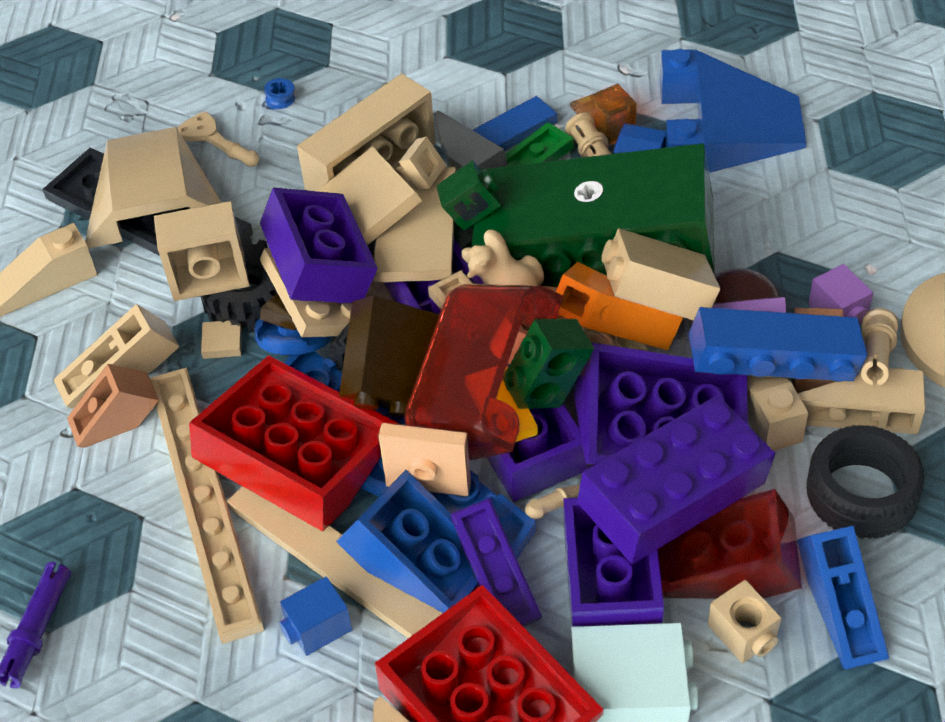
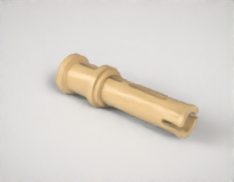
(588, 138)
(879, 339)

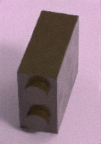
(384, 353)

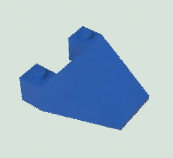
(737, 112)

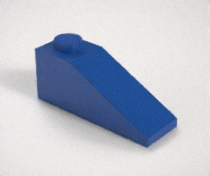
(843, 595)

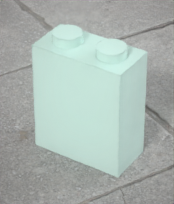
(636, 671)

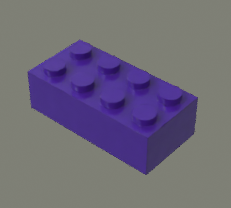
(674, 478)

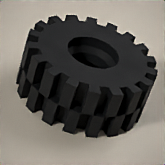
(243, 305)

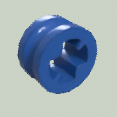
(279, 100)

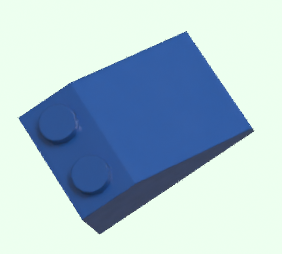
(411, 545)

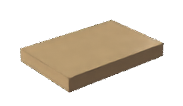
(373, 193)

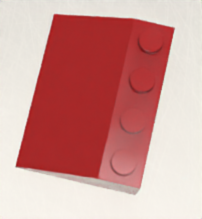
(289, 441)
(480, 668)

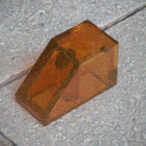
(609, 108)

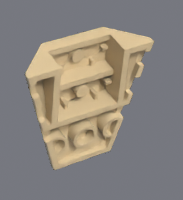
(142, 178)

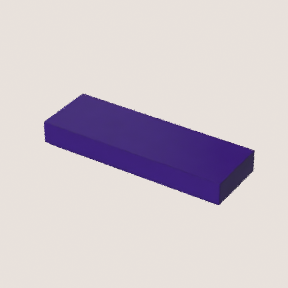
(495, 560)

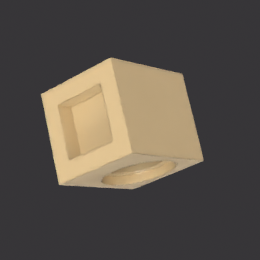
(744, 605)

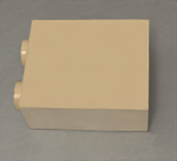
(659, 274)

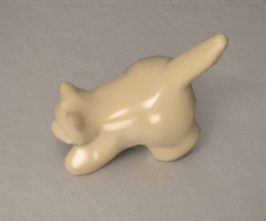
(497, 266)

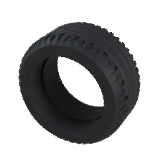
(869, 448)

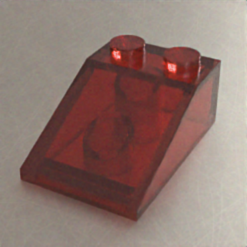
(740, 543)

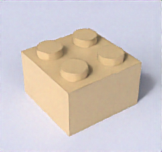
(201, 251)

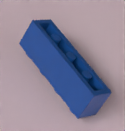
(776, 344)

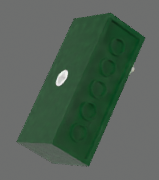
(573, 206)

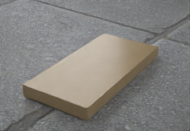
(420, 242)

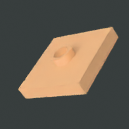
(430, 455)

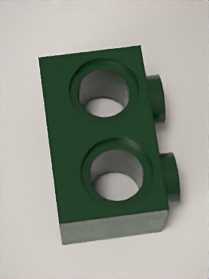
(547, 363)

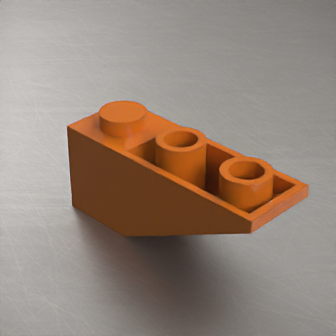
(593, 303)

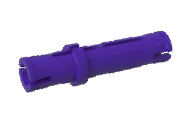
(26, 639)

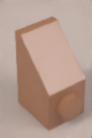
(112, 405)

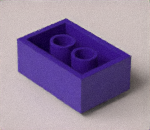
(317, 246)
(602, 581)

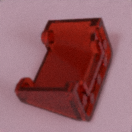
(469, 360)

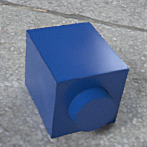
(314, 616)

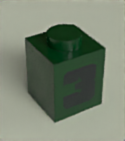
(469, 194)

